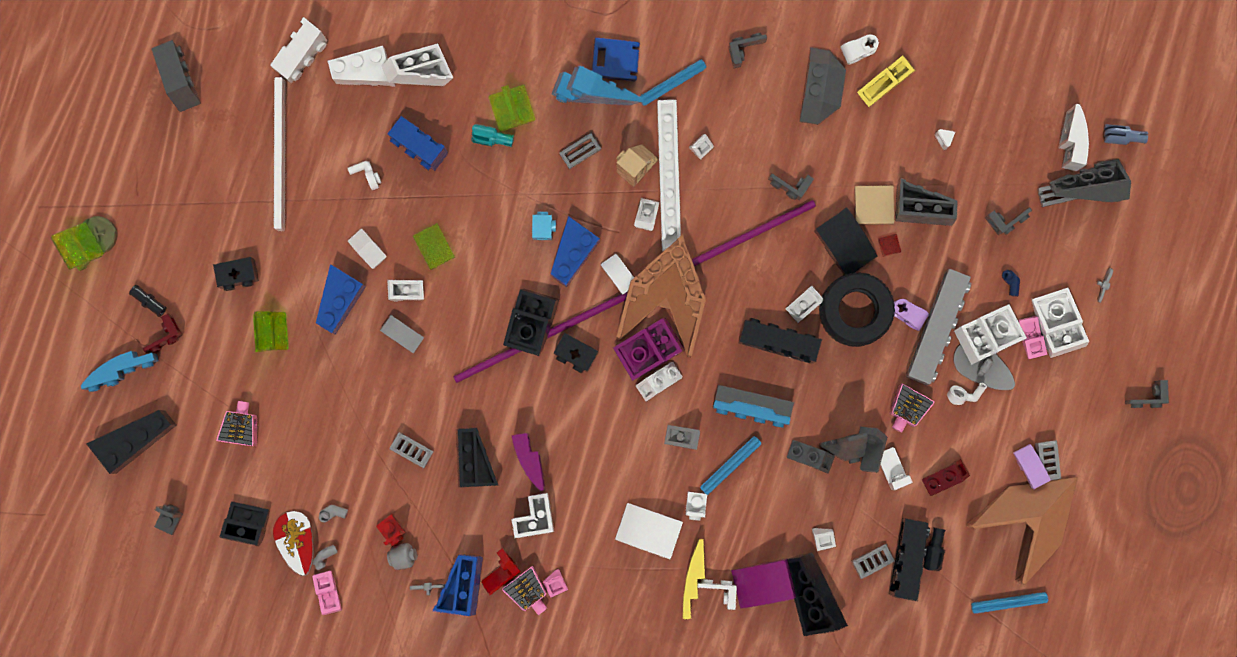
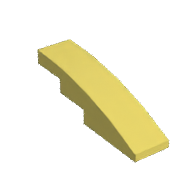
(694, 572)

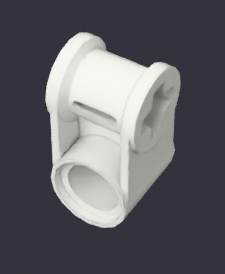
(856, 49)

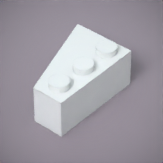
(299, 51)
(418, 67)

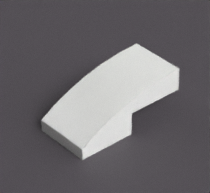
(618, 273)

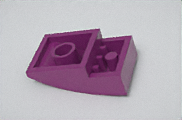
(649, 348)
(529, 460)
(763, 583)

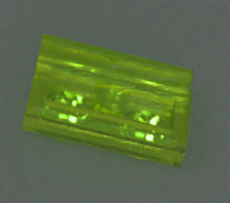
(433, 246)

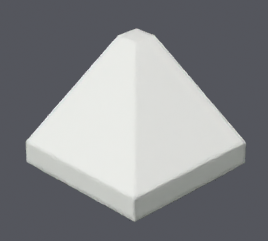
(823, 538)

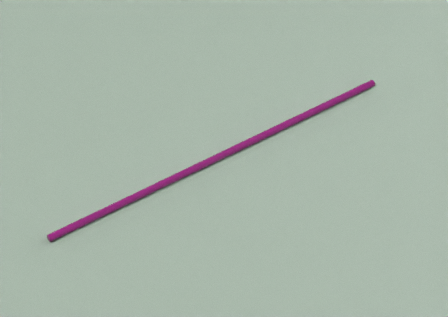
(620, 298)

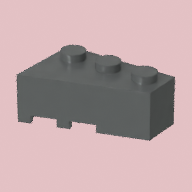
(175, 75)
(923, 206)

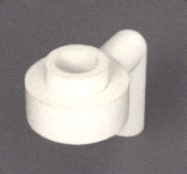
(372, 178)
(958, 395)

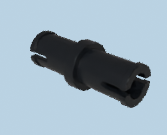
(147, 300)

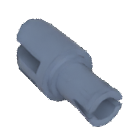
(1123, 135)

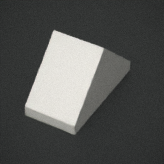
(367, 248)

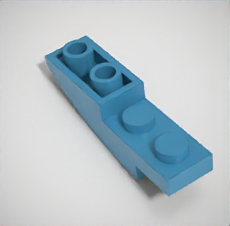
(111, 371)

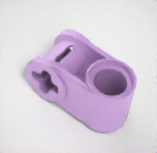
(912, 315)

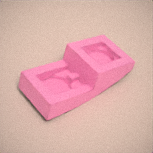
(1034, 343)
(327, 593)

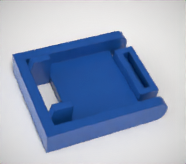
(619, 59)

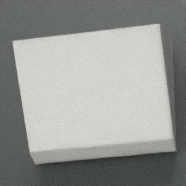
(944, 138)
(701, 146)

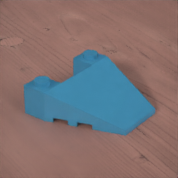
(588, 87)

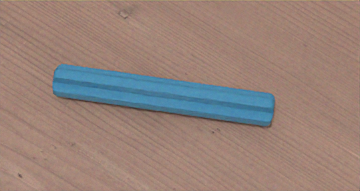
(673, 82)
(723, 472)
(1010, 602)

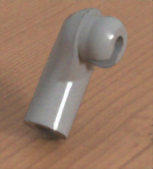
(331, 511)
(322, 555)

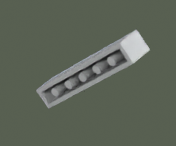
(938, 327)

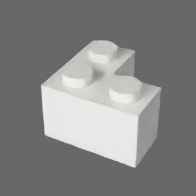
(539, 521)

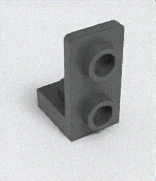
(737, 55)
(792, 193)
(997, 221)
(1161, 394)
(874, 449)
(810, 456)
(168, 518)

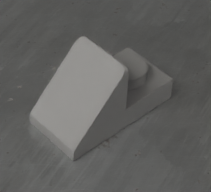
(682, 437)

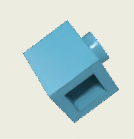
(543, 226)

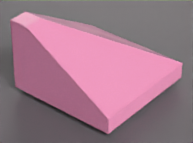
(555, 583)

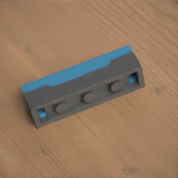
(753, 405)

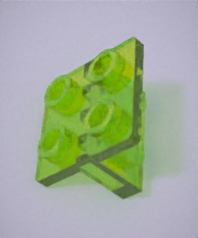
(511, 107)
(77, 246)
(270, 331)

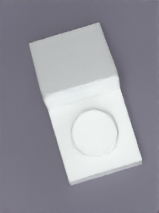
(646, 214)
(405, 290)
(804, 304)

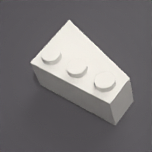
(360, 68)

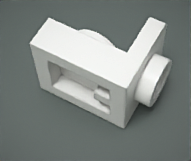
(696, 505)

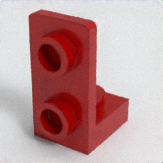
(391, 530)
(502, 575)

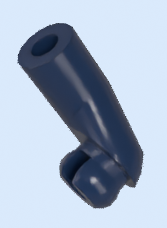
(1013, 281)

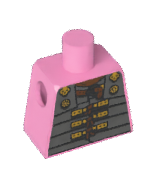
(909, 407)
(239, 426)
(527, 591)

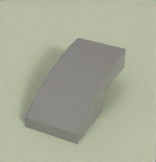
(401, 333)

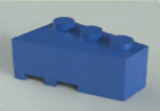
(417, 144)
(573, 251)
(337, 299)
(462, 587)

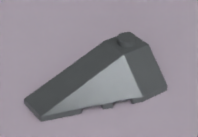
(1102, 183)
(847, 448)

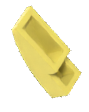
(886, 81)

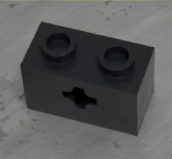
(225, 271)
(586, 353)

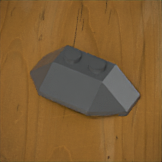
(822, 86)

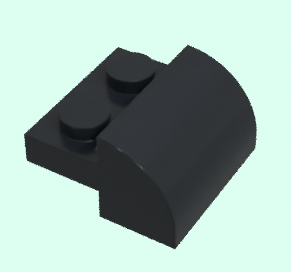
(245, 524)

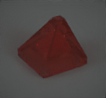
(889, 245)

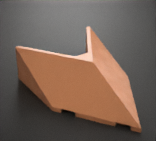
(669, 284)
(1041, 508)

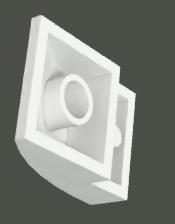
(1074, 139)
(1060, 322)
(990, 334)
(648, 531)

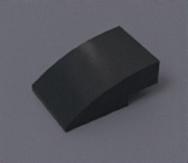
(846, 242)
(530, 322)

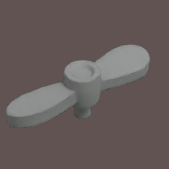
(1105, 284)
(427, 587)

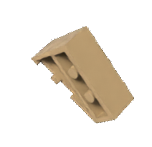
(635, 163)

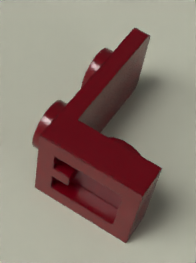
(169, 325)
(946, 478)

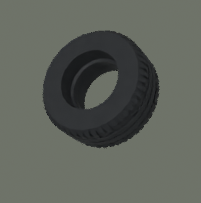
(880, 297)

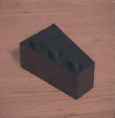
(472, 460)

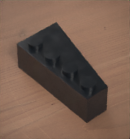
(780, 341)
(128, 442)
(909, 559)
(814, 599)

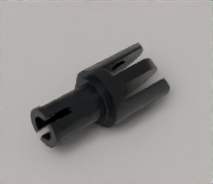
(935, 552)

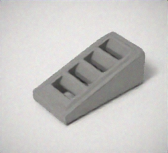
(398, 439)
(1055, 455)
(856, 562)

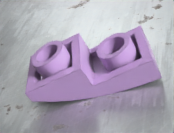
(1032, 466)

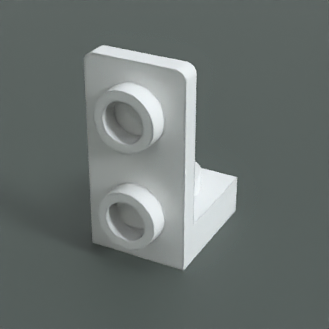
(659, 381)
(894, 470)
(729, 598)

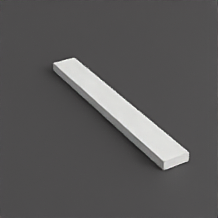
(279, 153)
(668, 172)

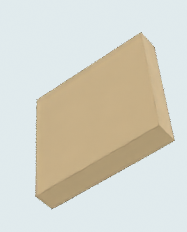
(874, 205)

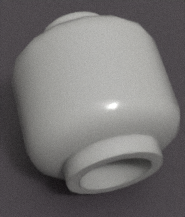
(402, 556)

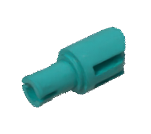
(490, 136)

